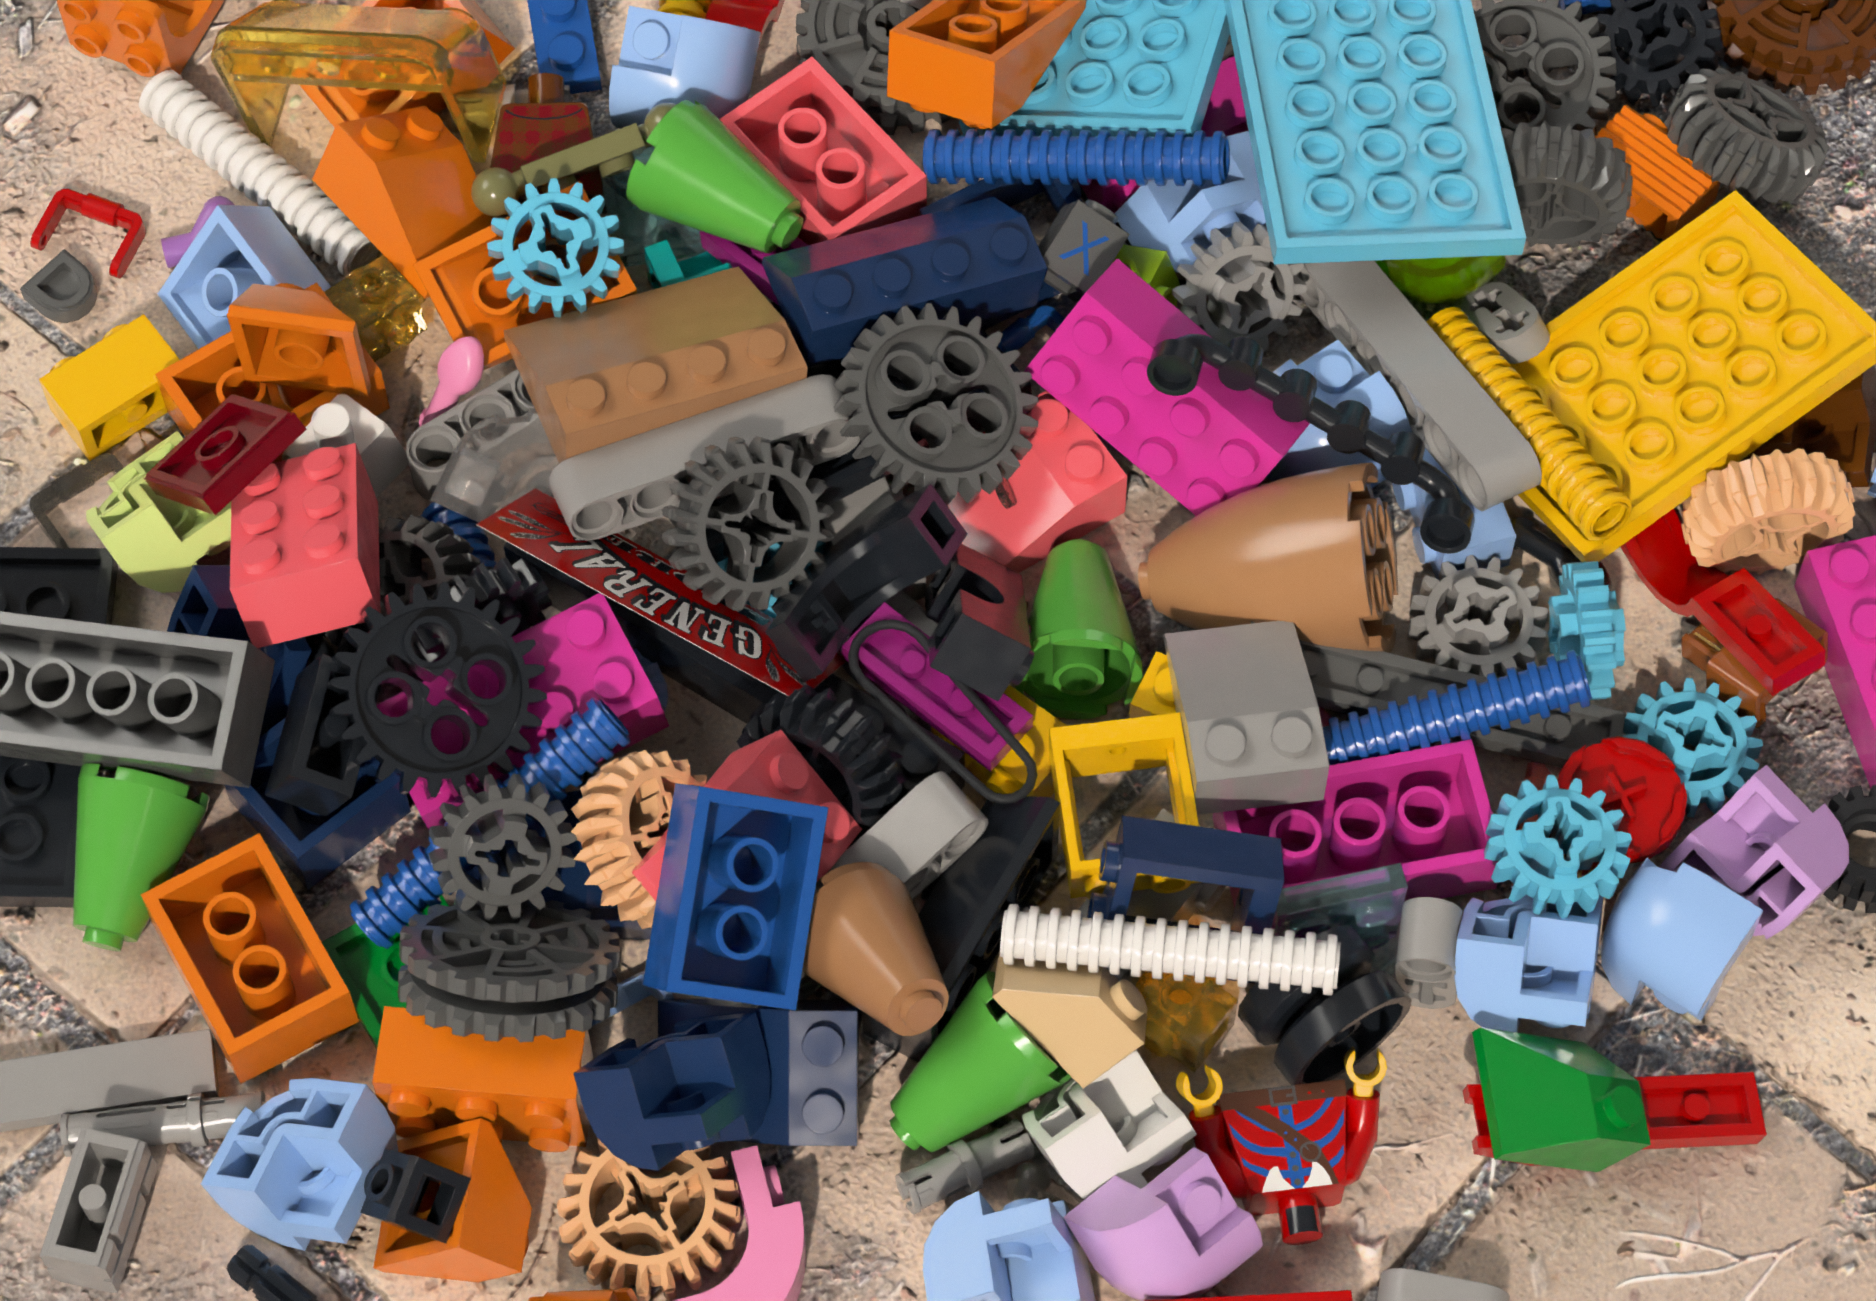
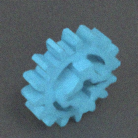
(534, 260)
(1590, 623)
(1698, 719)
(1538, 863)

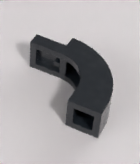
(861, 574)

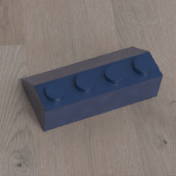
(957, 257)

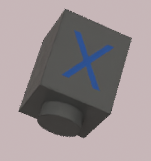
(1080, 247)

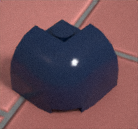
(210, 610)
(678, 1089)

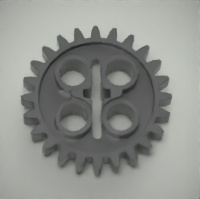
(1553, 41)
(916, 354)

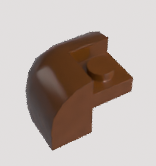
(1839, 428)

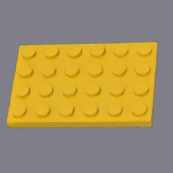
(1693, 362)

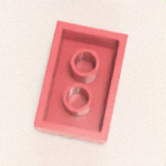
(828, 155)
(305, 546)

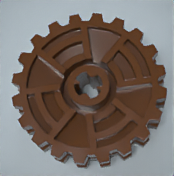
(1799, 40)

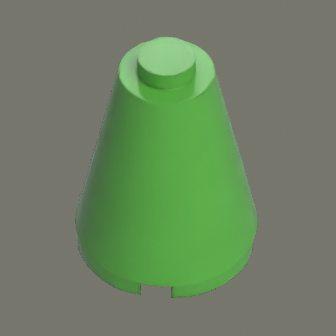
(713, 182)
(1080, 636)
(127, 843)
(972, 1074)

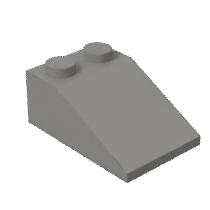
(1247, 716)

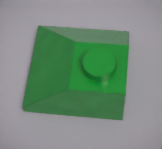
(1557, 1102)

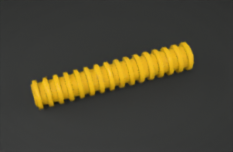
(1566, 468)

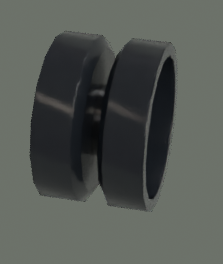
(1319, 1028)

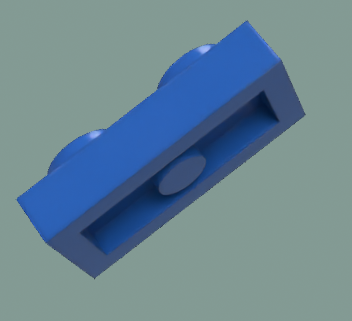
(565, 42)

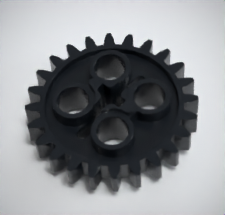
(469, 640)

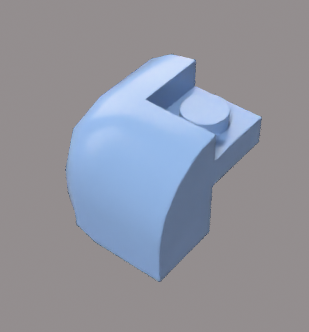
(680, 60)
(1179, 216)
(1338, 380)
(1675, 937)
(1526, 963)
(302, 1161)
(1005, 1254)

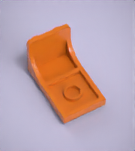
(139, 33)

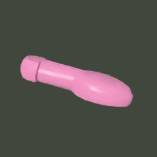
(458, 374)

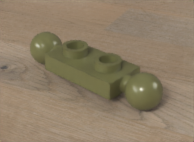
(608, 154)

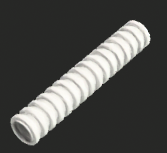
(255, 170)
(1170, 949)

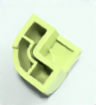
(153, 535)

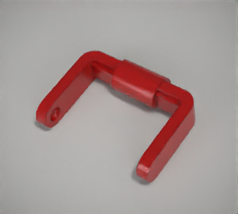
(98, 209)

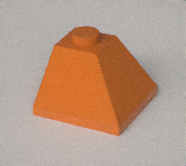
(297, 340)
(491, 1223)

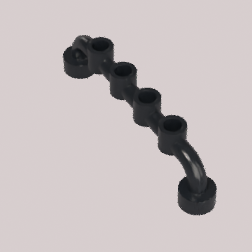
(1175, 372)

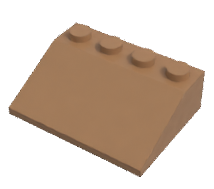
(652, 359)

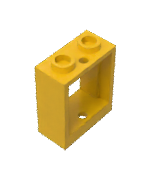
(1111, 749)

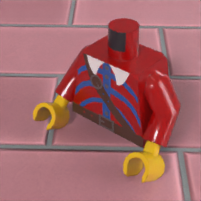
(1289, 1144)

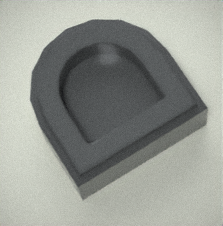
(61, 289)

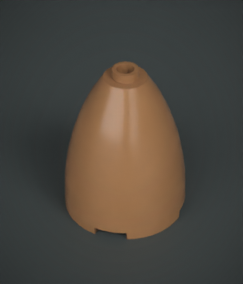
(1289, 552)

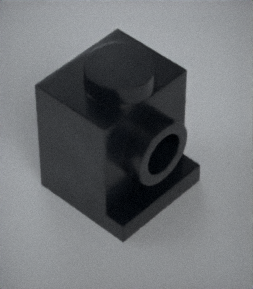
(397, 1189)

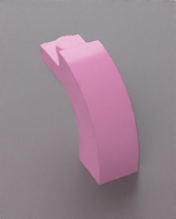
(776, 1238)

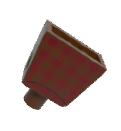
(543, 128)

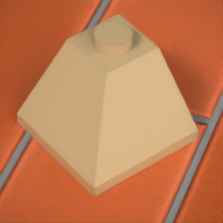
(1075, 1016)

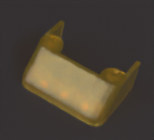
(360, 49)

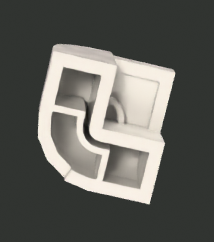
(1108, 1127)

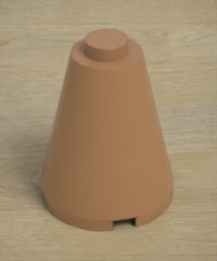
(873, 949)

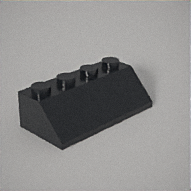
(969, 904)

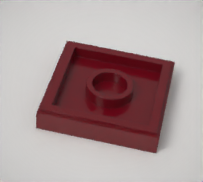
(224, 453)

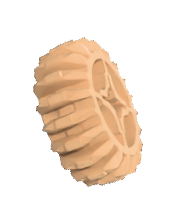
(1767, 511)
(622, 819)
(629, 1228)

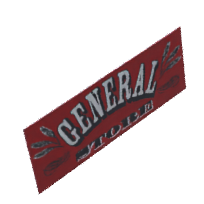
(650, 588)

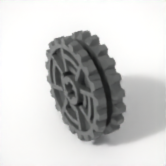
(853, 47)
(509, 973)

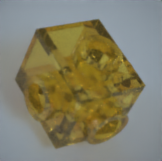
(381, 305)
(1185, 1017)

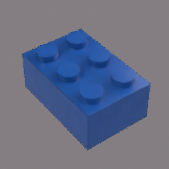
(735, 896)

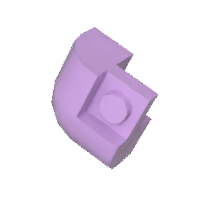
(1768, 850)
(1169, 1236)

